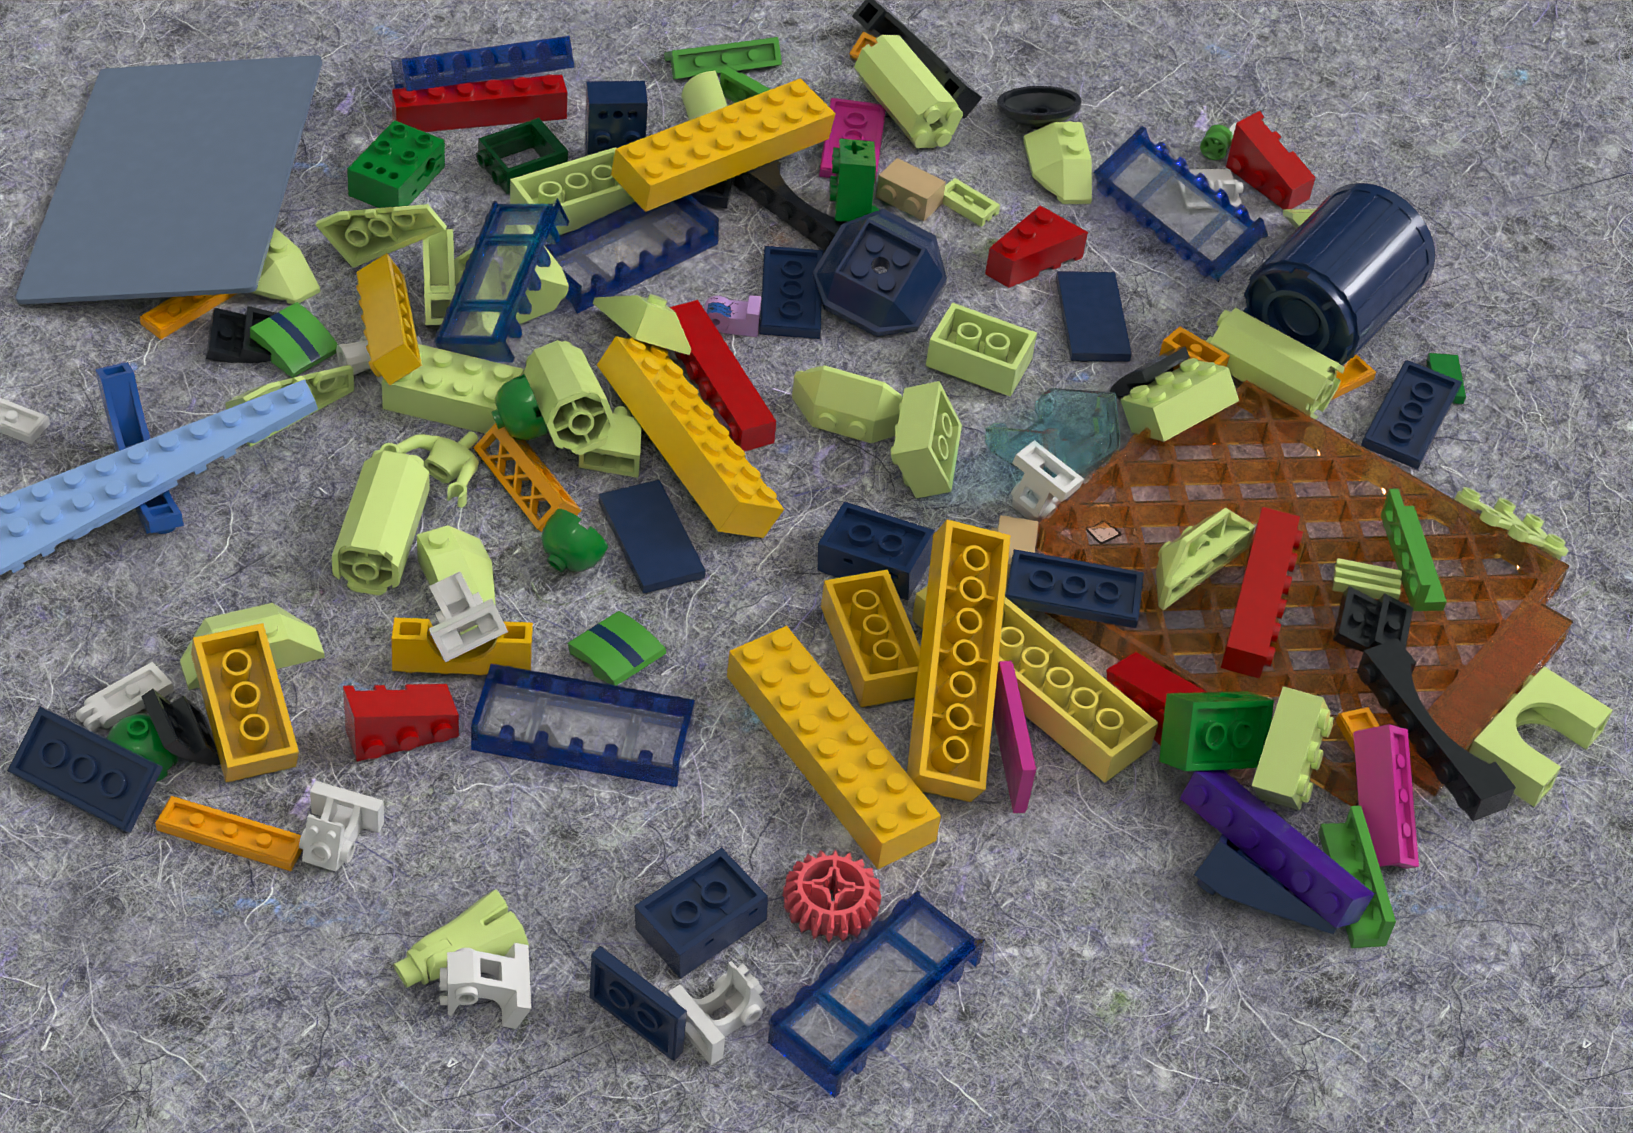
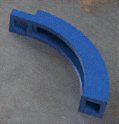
(129, 428)

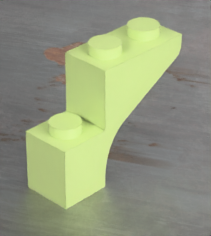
(438, 275)

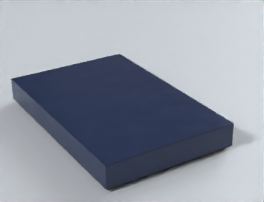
(637, 1003)

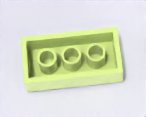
(581, 186)
(449, 389)

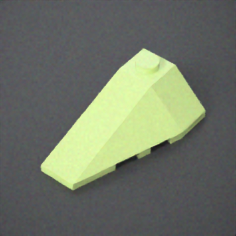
(450, 551)

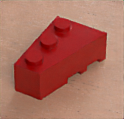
(1267, 165)
(1034, 245)
(1148, 685)
(398, 720)

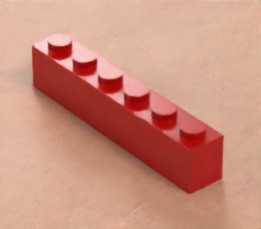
(482, 103)
(723, 380)
(1261, 592)

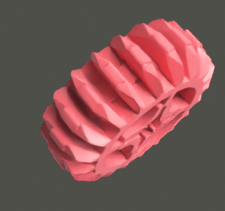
(809, 895)

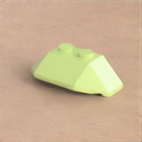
(1061, 161)
(286, 272)
(847, 403)
(1200, 554)
(288, 637)

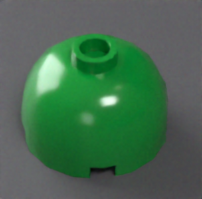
(519, 410)
(571, 544)
(140, 736)

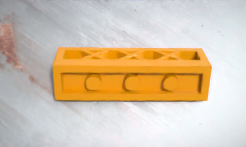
(534, 469)

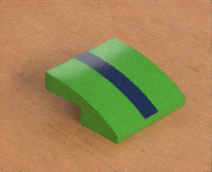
(294, 339)
(617, 648)

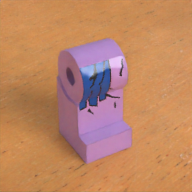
(735, 316)

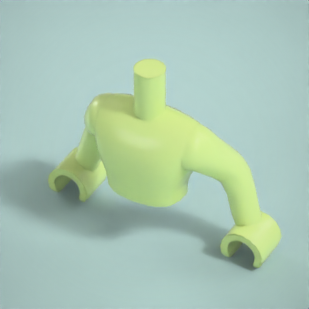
(445, 461)

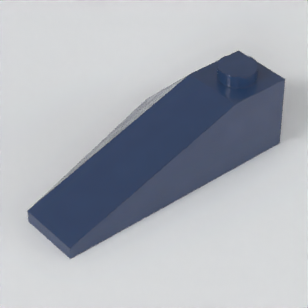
(1240, 878)

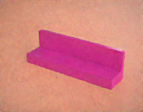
(1387, 793)

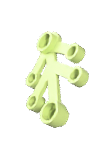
(1502, 516)

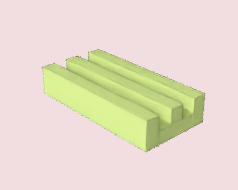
(969, 202)
(1368, 576)

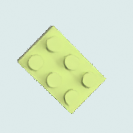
(981, 349)
(1179, 399)
(926, 440)
(1292, 749)

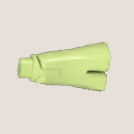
(482, 927)

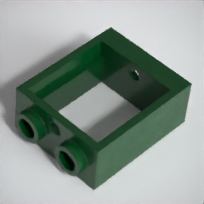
(516, 139)

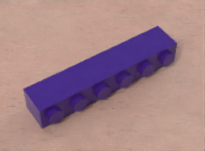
(1277, 847)

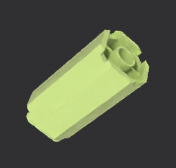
(908, 92)
(1276, 362)
(569, 397)
(381, 522)

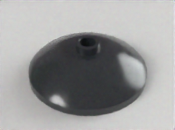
(1039, 105)

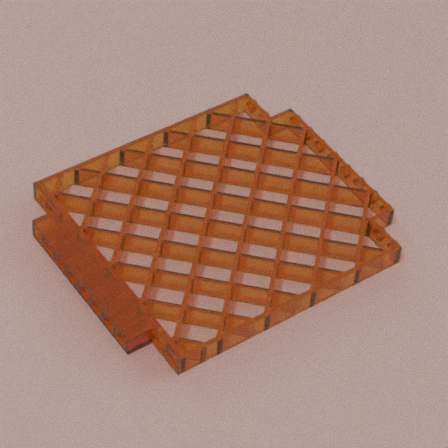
(1471, 692)

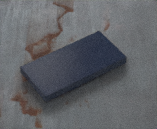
(789, 293)
(1093, 316)
(1411, 414)
(651, 536)
(1075, 588)
(85, 769)

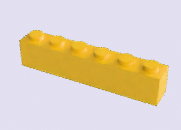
(387, 320)

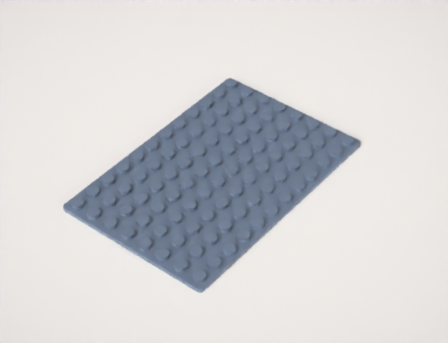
(173, 181)

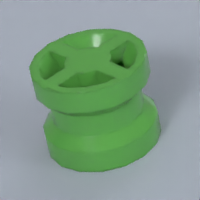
(1216, 142)

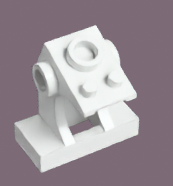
(1037, 491)
(460, 612)
(332, 838)
(465, 985)
(734, 992)

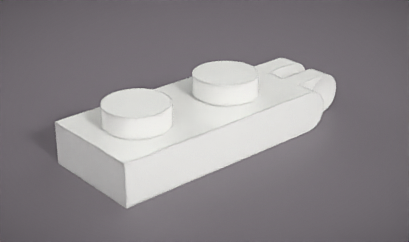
(123, 697)

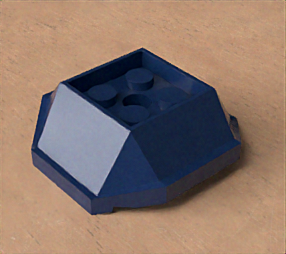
(888, 300)

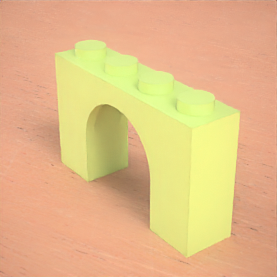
(1543, 701)

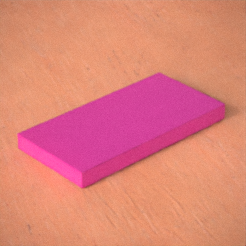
(856, 122)
(1013, 737)

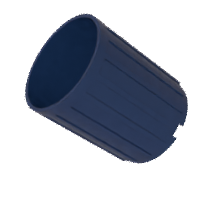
(1344, 271)

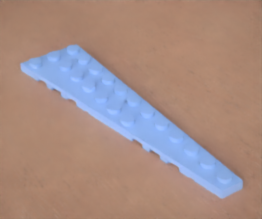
(106, 488)

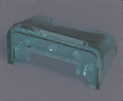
(1071, 425)

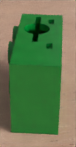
(396, 167)
(854, 179)
(1215, 730)

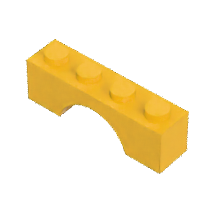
(417, 652)

